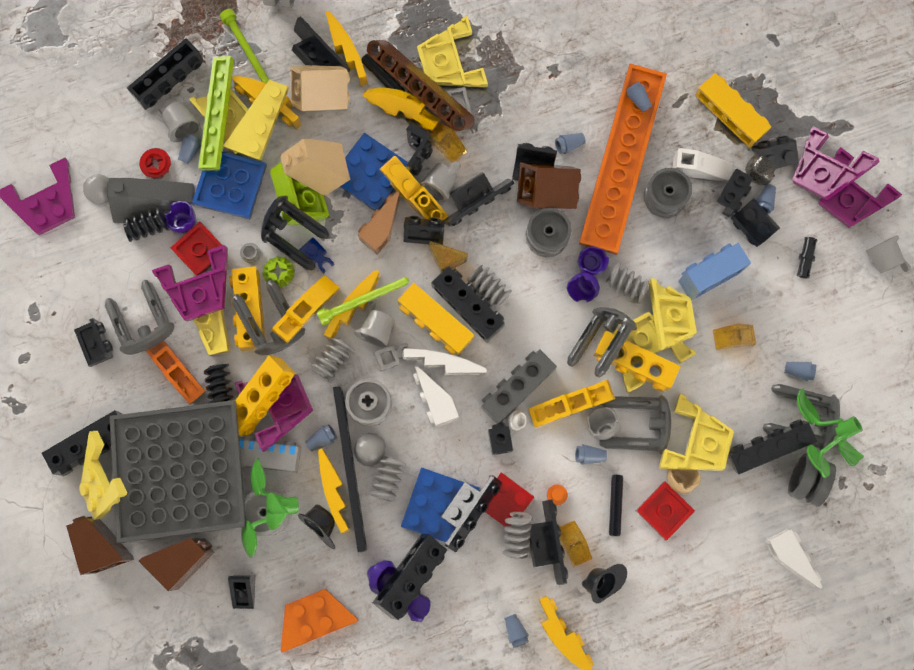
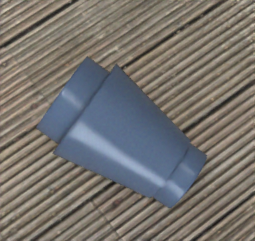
(638, 95)
(569, 142)
(189, 148)
(767, 198)
(801, 370)
(321, 438)
(587, 454)
(516, 632)

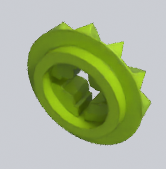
(285, 276)

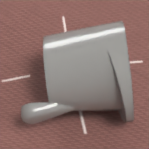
(179, 121)
(441, 180)
(888, 255)
(376, 327)

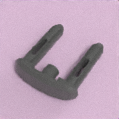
(613, 318)
(147, 338)
(262, 347)
(831, 403)
(662, 424)

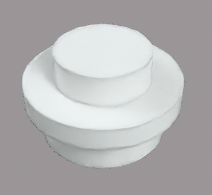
(516, 420)

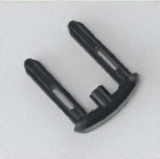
(273, 220)

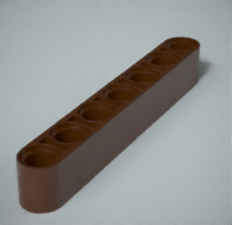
(428, 86)

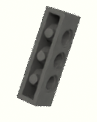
(544, 368)

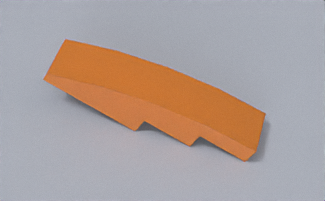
(176, 372)

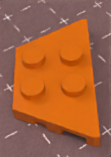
(313, 618)

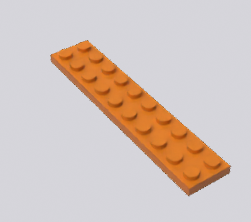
(622, 163)

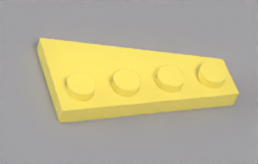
(257, 125)
(213, 333)

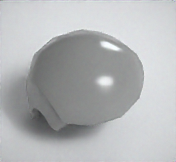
(96, 188)
(603, 423)
(369, 449)

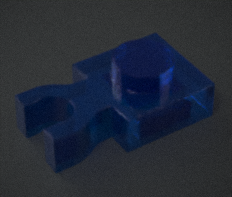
(316, 253)

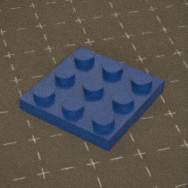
(364, 166)
(232, 187)
(428, 503)

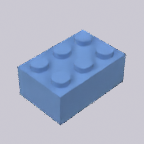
(714, 270)

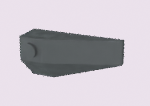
(137, 195)

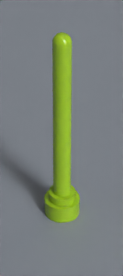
(229, 18)
(326, 315)

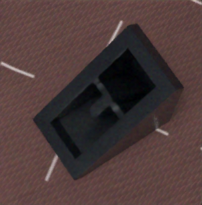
(242, 591)

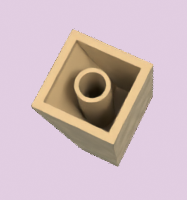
(319, 87)
(316, 164)

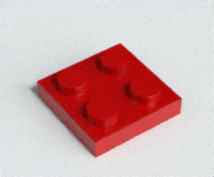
(194, 248)
(509, 499)
(665, 510)

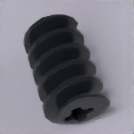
(145, 225)
(218, 383)

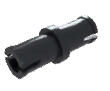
(807, 257)

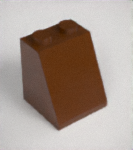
(548, 186)
(95, 546)
(178, 562)

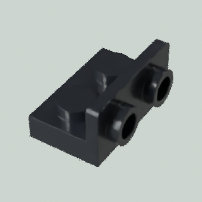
(755, 223)

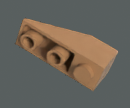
(379, 229)

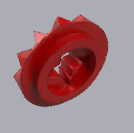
(146, 162)

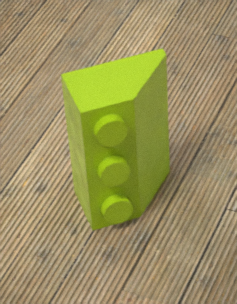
(298, 194)

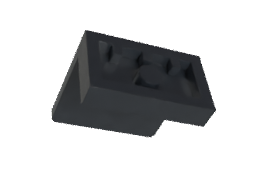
(421, 142)
(530, 154)

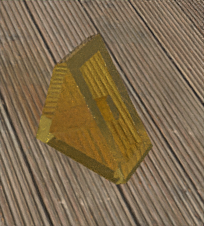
(447, 142)
(447, 256)
(734, 336)
(575, 544)

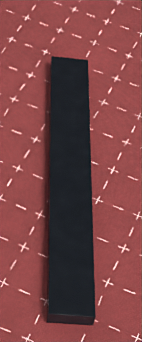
(350, 469)

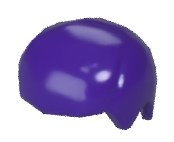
(181, 217)
(593, 260)
(583, 287)

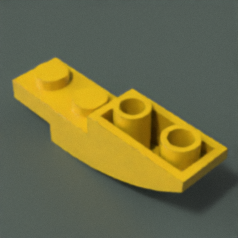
(252, 89)
(397, 101)
(411, 190)
(305, 308)
(569, 643)

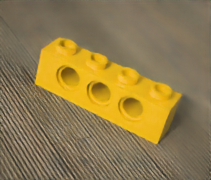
(667, 369)
(262, 393)

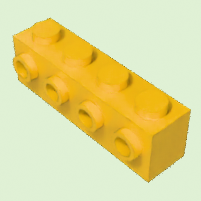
(733, 110)
(247, 285)
(435, 319)

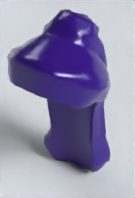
(378, 577)

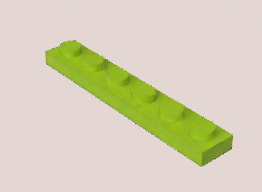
(216, 113)

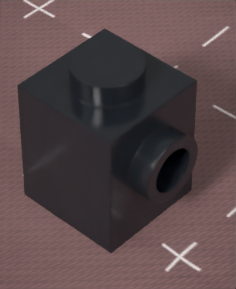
(500, 439)

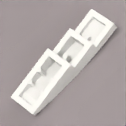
(451, 364)

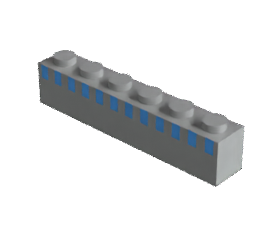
(277, 457)

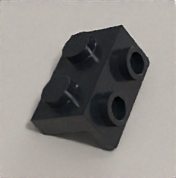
(780, 152)
(734, 191)
(423, 230)
(93, 342)

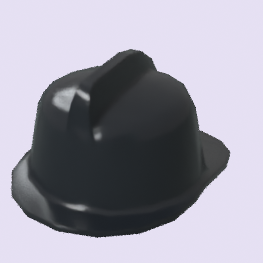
(320, 522)
(605, 582)

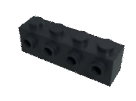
(165, 74)
(468, 303)
(772, 446)
(72, 450)
(410, 576)

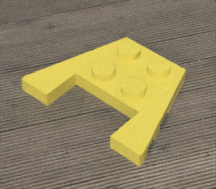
(441, 59)
(646, 338)
(707, 444)
(94, 484)

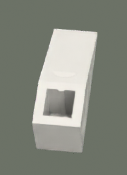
(702, 165)
(439, 402)
(788, 552)

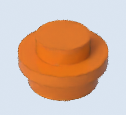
(557, 494)

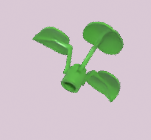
(844, 431)
(276, 507)

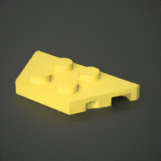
(235, 112)
(672, 315)

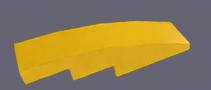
(344, 45)
(345, 318)
(571, 403)
(332, 482)

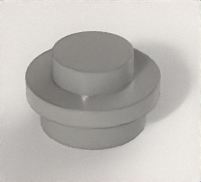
(250, 252)

